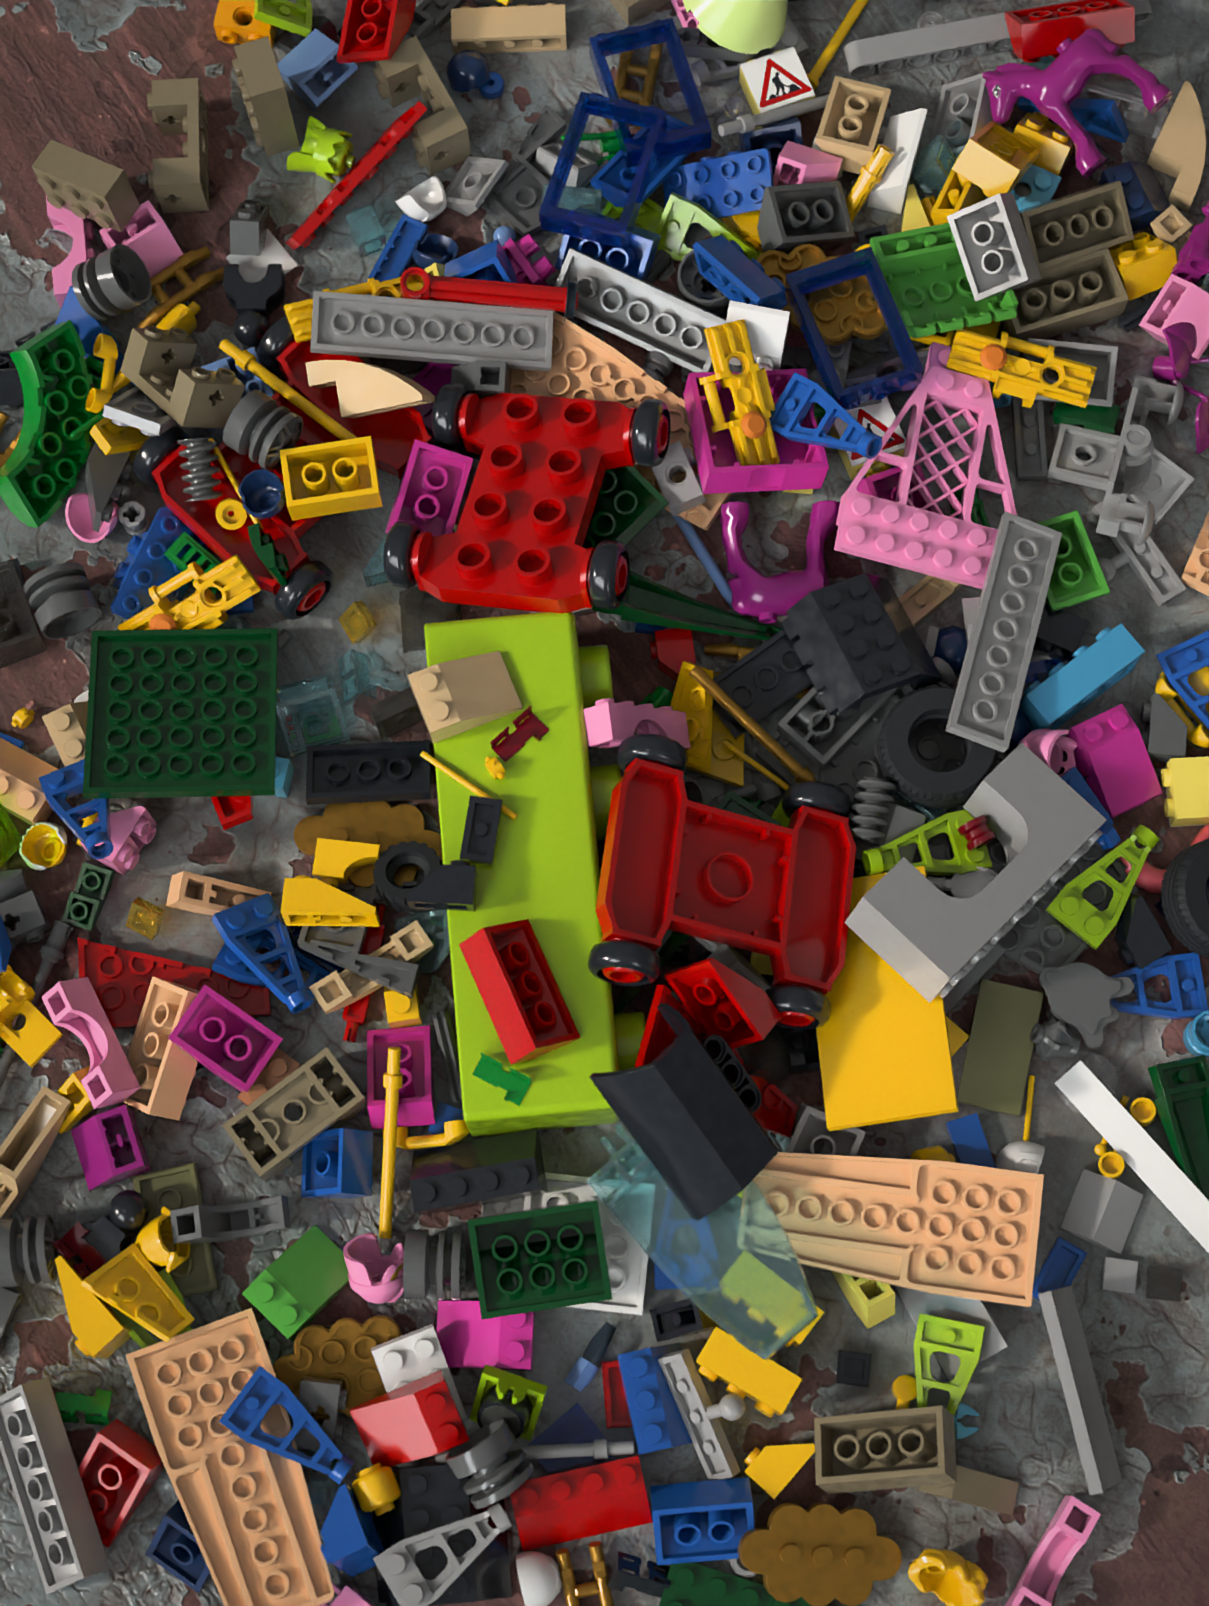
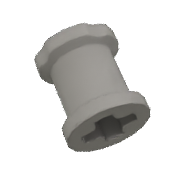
(126, 516)

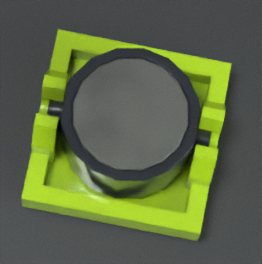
(508, 1398)

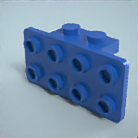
(724, 184)
(149, 566)

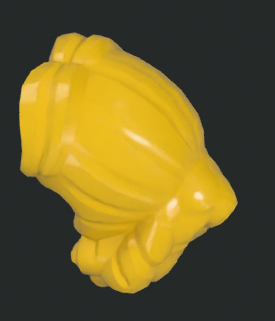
(949, 1577)

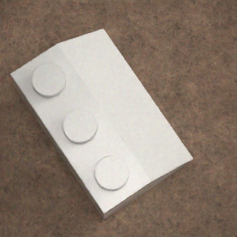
(904, 138)

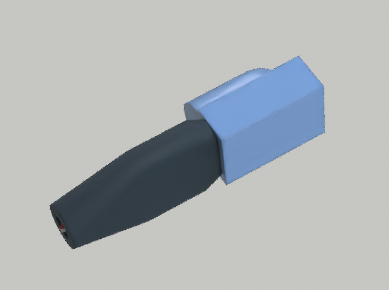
(585, 1368)

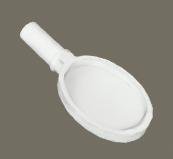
(965, 885)

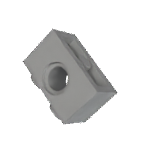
(679, 495)

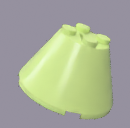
(741, 24)

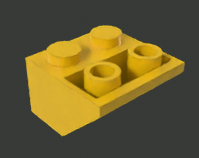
(1047, 137)
(1143, 263)

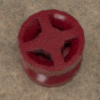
(977, 833)

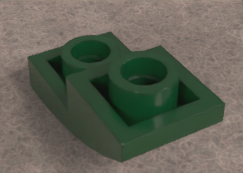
(1092, 417)
(265, 548)
(89, 896)

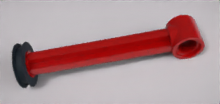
(491, 292)

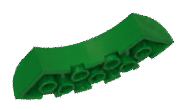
(54, 406)

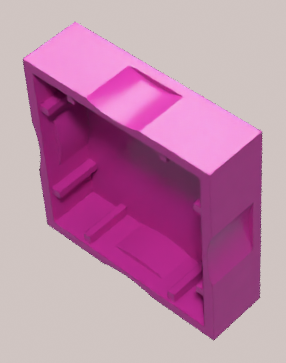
(720, 472)

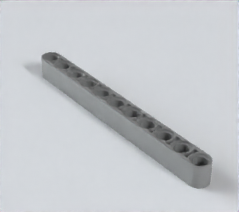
(943, 43)

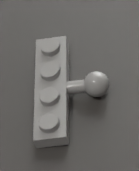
(1146, 562)
(702, 1416)

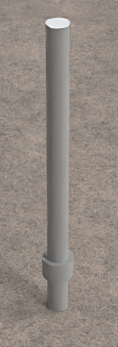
(748, 122)
(599, 1449)

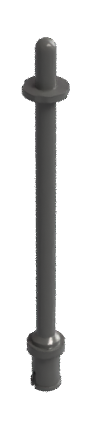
(51, 954)

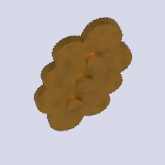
(837, 309)
(368, 824)
(340, 1355)
(819, 1554)

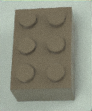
(85, 186)

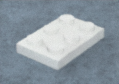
(412, 1358)

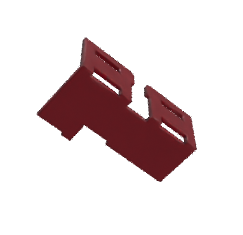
(513, 743)
(76, 1241)

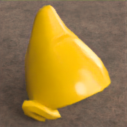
(157, 1243)

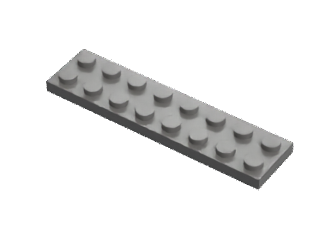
(430, 330)
(1004, 632)

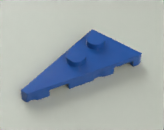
(1095, 115)
(86, 327)

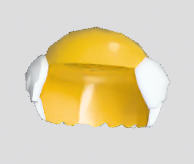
(43, 845)

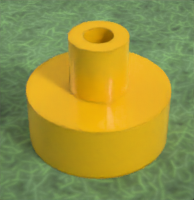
(232, 521)

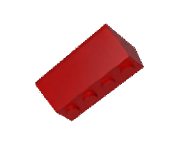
(1042, 29)
(519, 990)
(581, 1503)

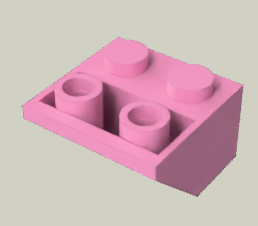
(805, 165)
(148, 237)
(1179, 303)
(129, 833)

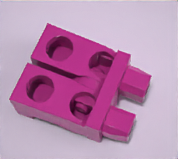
(524, 269)

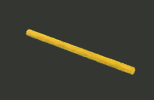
(231, 477)
(756, 765)
(464, 782)
(1029, 1103)

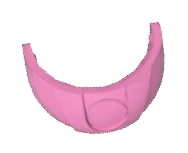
(79, 519)

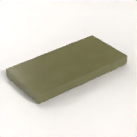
(999, 1048)
(178, 1189)

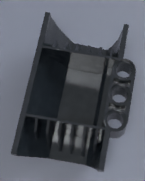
(693, 1116)

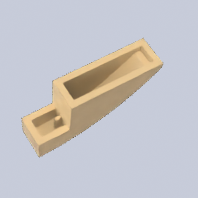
(1182, 147)
(366, 387)
(28, 1146)

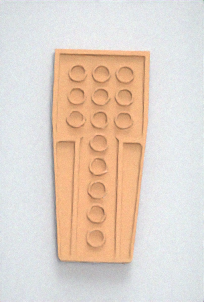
(911, 1222)
(238, 1498)

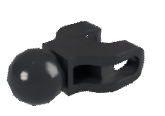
(253, 301)
(116, 1228)

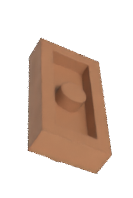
(276, 1069)

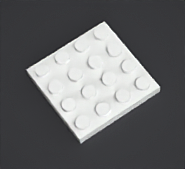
(624, 1256)

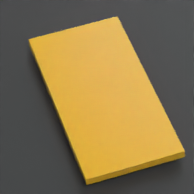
(884, 1042)

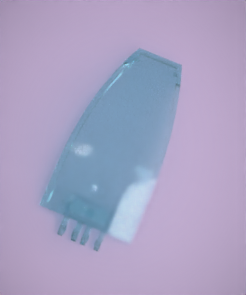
(727, 1263)

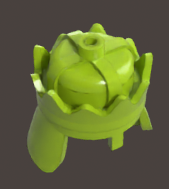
(323, 152)

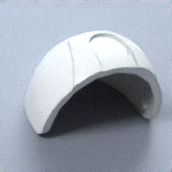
(424, 200)
(1021, 1156)
(538, 1578)

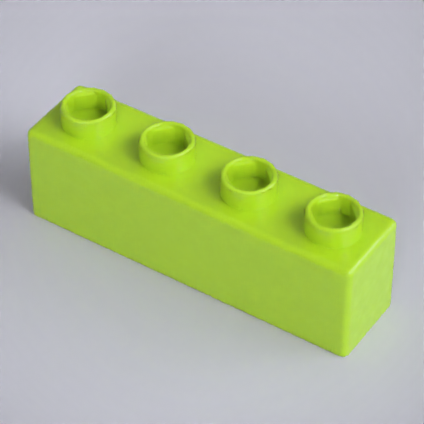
(540, 869)

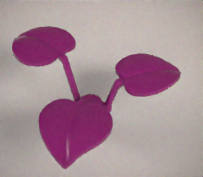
(1182, 344)

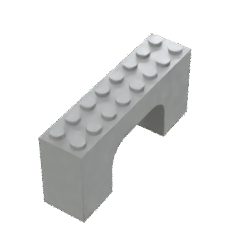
(940, 937)

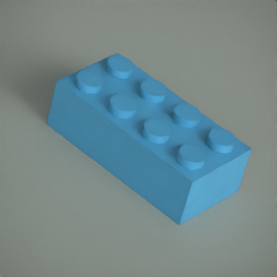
(1082, 679)

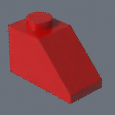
(671, 649)

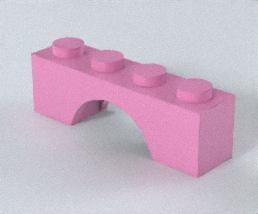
(82, 233)
(613, 722)
(78, 1009)
(1056, 1549)

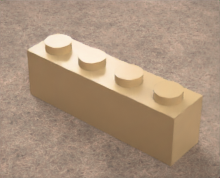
(509, 28)

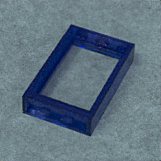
(675, 141)
(589, 226)
(834, 272)

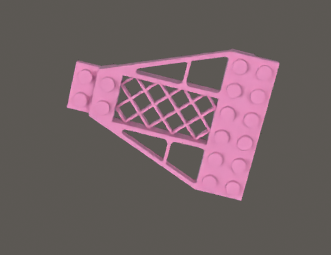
(920, 538)

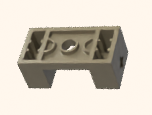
(444, 136)
(181, 182)
(161, 366)
(266, 1133)

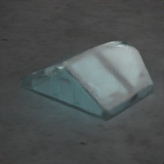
(436, 927)

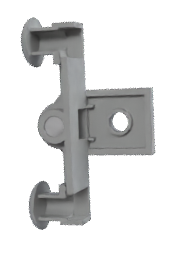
(1118, 462)

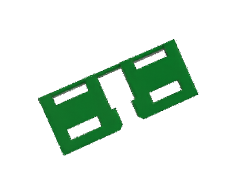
(512, 1083)
(90, 1405)

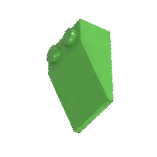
(1076, 568)
(299, 1283)

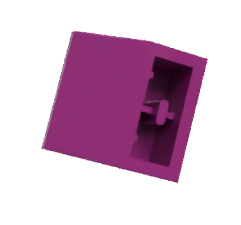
(110, 1147)

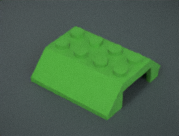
(932, 284)

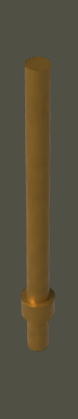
(801, 773)

